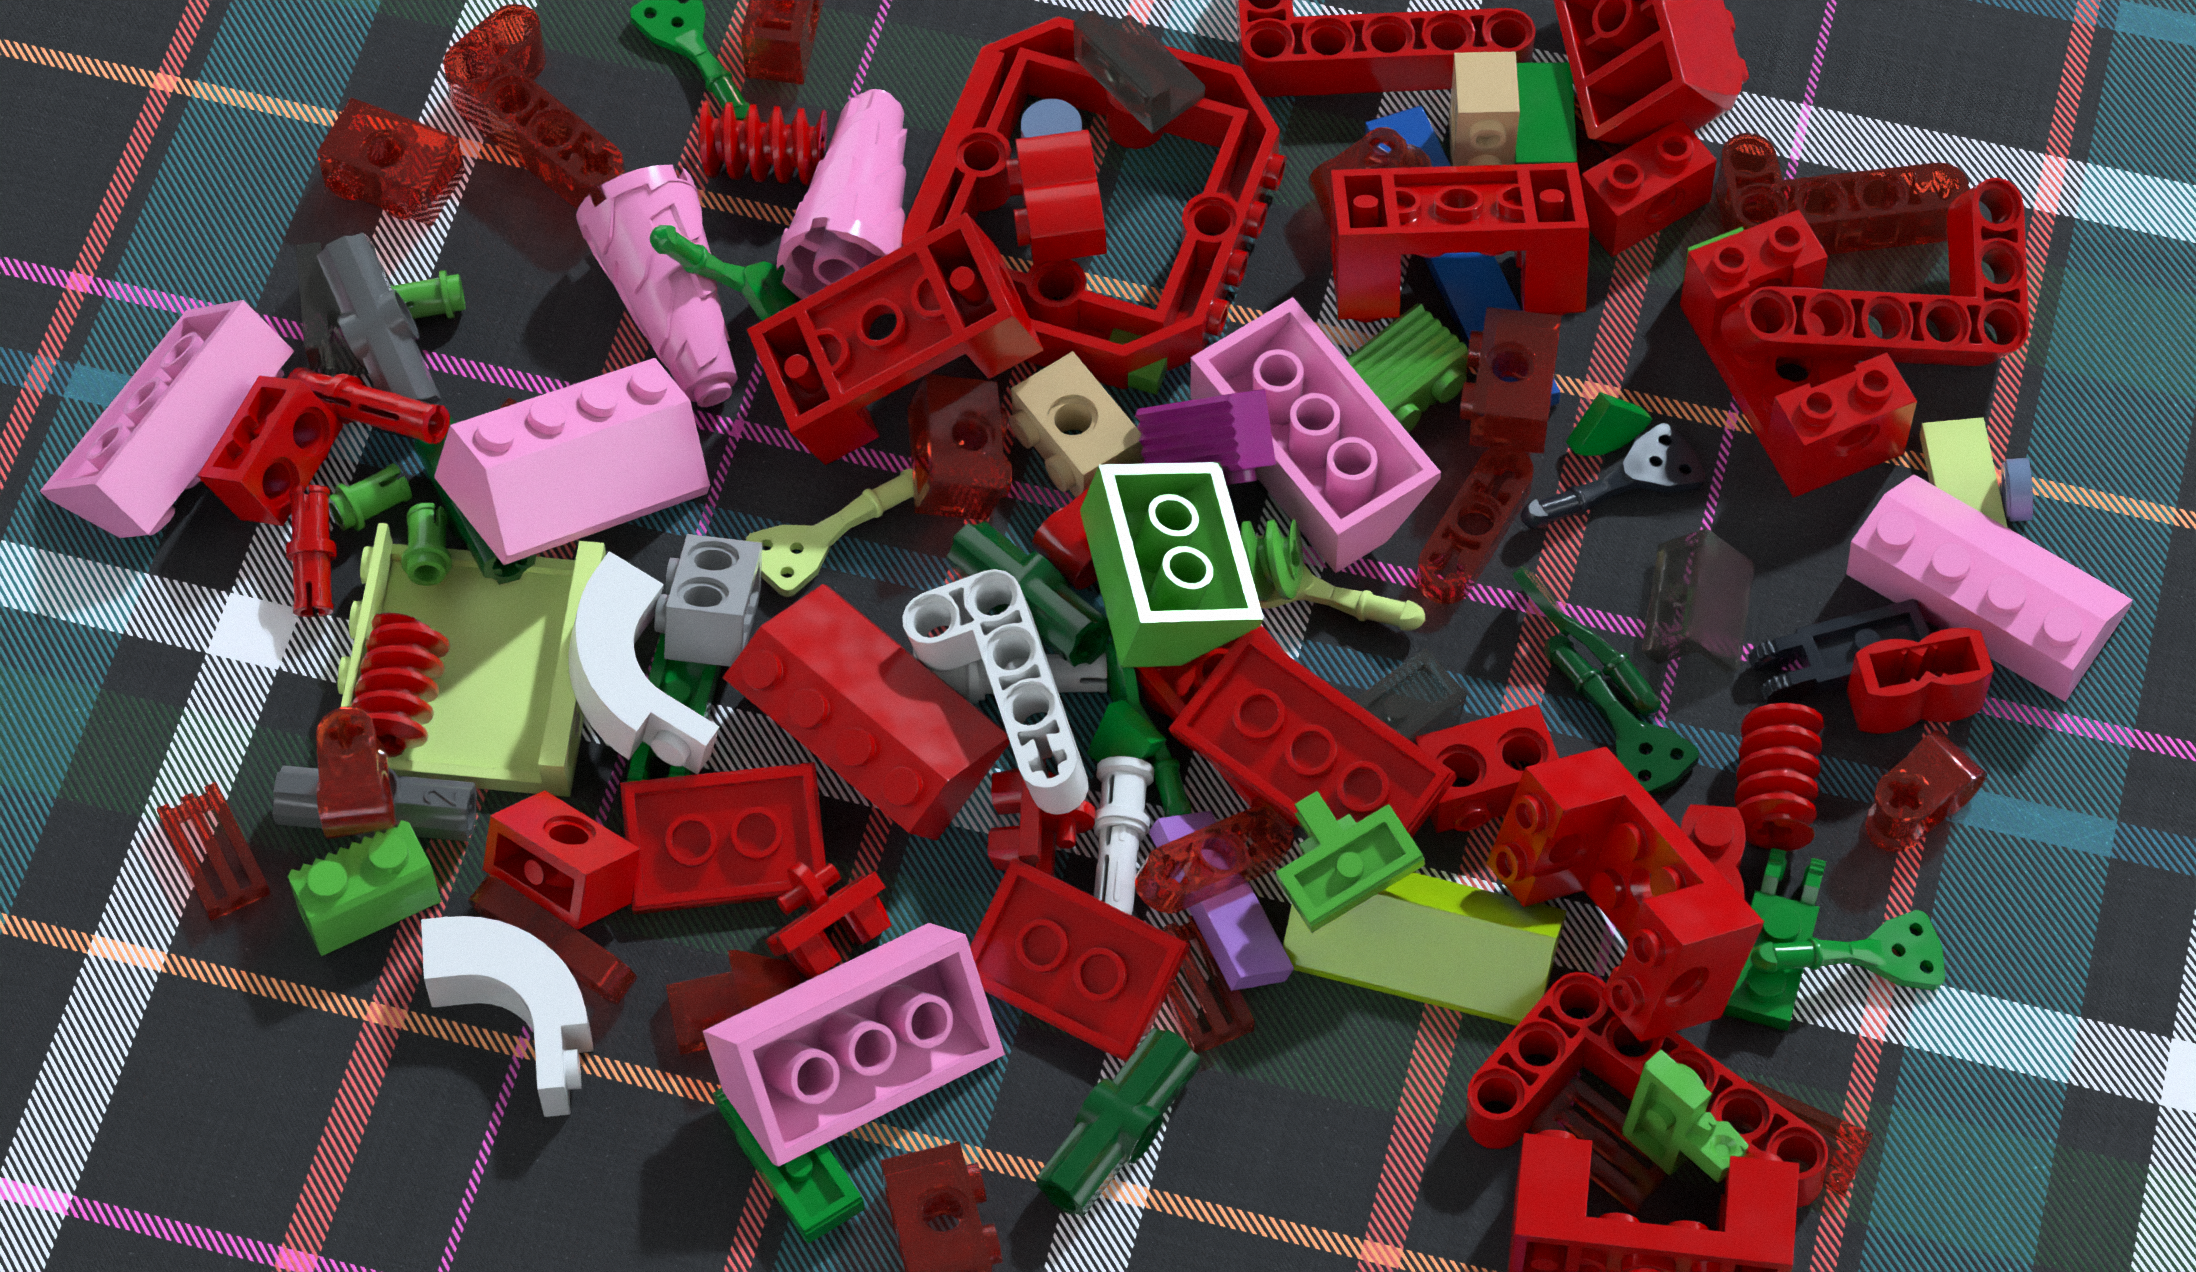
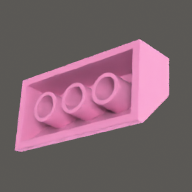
(167, 420)
(1337, 448)
(574, 461)
(1979, 575)
(855, 1042)

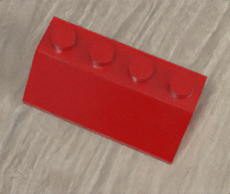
(869, 710)

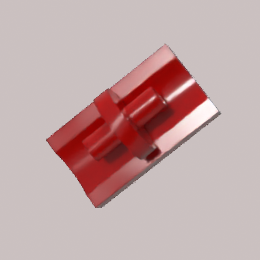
(1038, 830)
(853, 904)

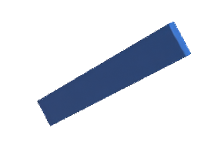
(1465, 280)

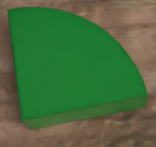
(1607, 426)
(1124, 734)

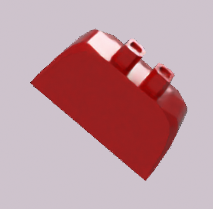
(1650, 64)

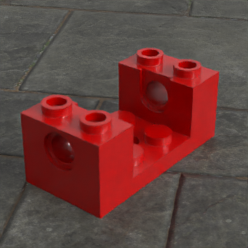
(1458, 210)
(948, 303)
(1814, 428)
(1599, 832)
(1555, 1235)

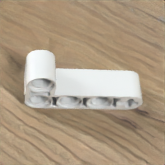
(1018, 691)

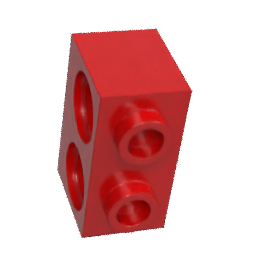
(269, 448)
(1481, 755)

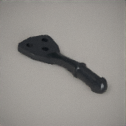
(1632, 474)

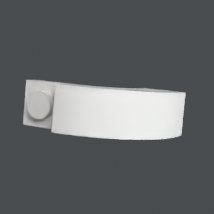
(609, 681)
(507, 967)

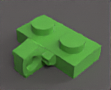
(1345, 861)
(1671, 1121)

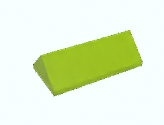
(1437, 947)

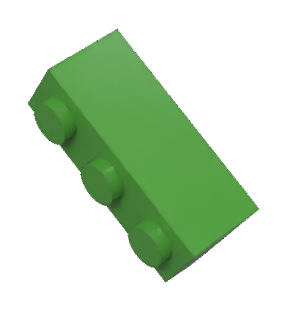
(1168, 561)

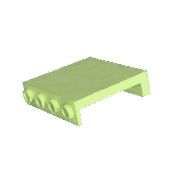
(506, 682)

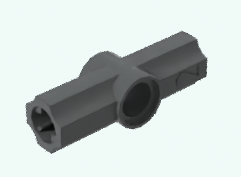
(376, 319)
(430, 805)

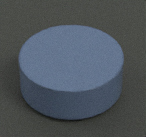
(1049, 118)
(2017, 489)

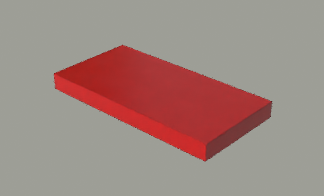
(1298, 735)

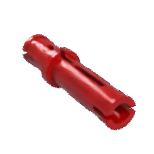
(386, 410)

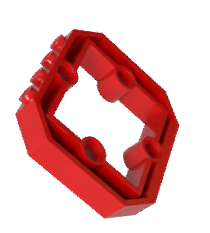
(1193, 300)

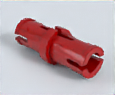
(311, 551)

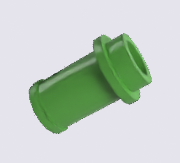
(433, 296)
(368, 497)
(426, 556)

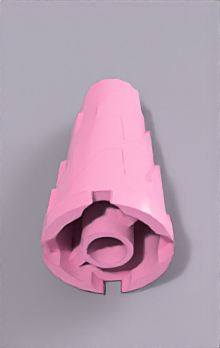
(853, 198)
(670, 307)

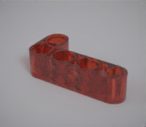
(506, 58)
(1911, 196)

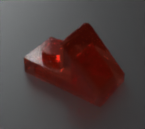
(715, 998)

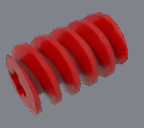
(761, 144)
(399, 679)
(1779, 775)

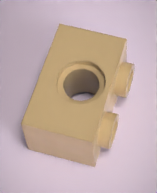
(1484, 109)
(1072, 399)

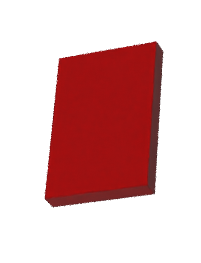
(722, 835)
(1075, 960)

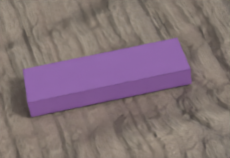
(1231, 921)

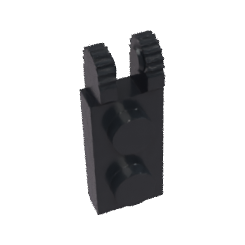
(1830, 649)

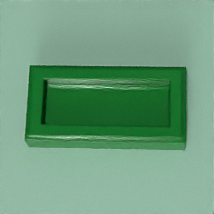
(1546, 114)

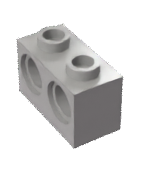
(710, 600)

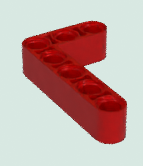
(1358, 45)
(1905, 314)
(1594, 1046)

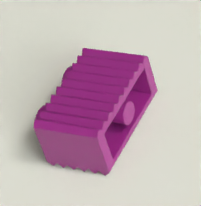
(1211, 429)

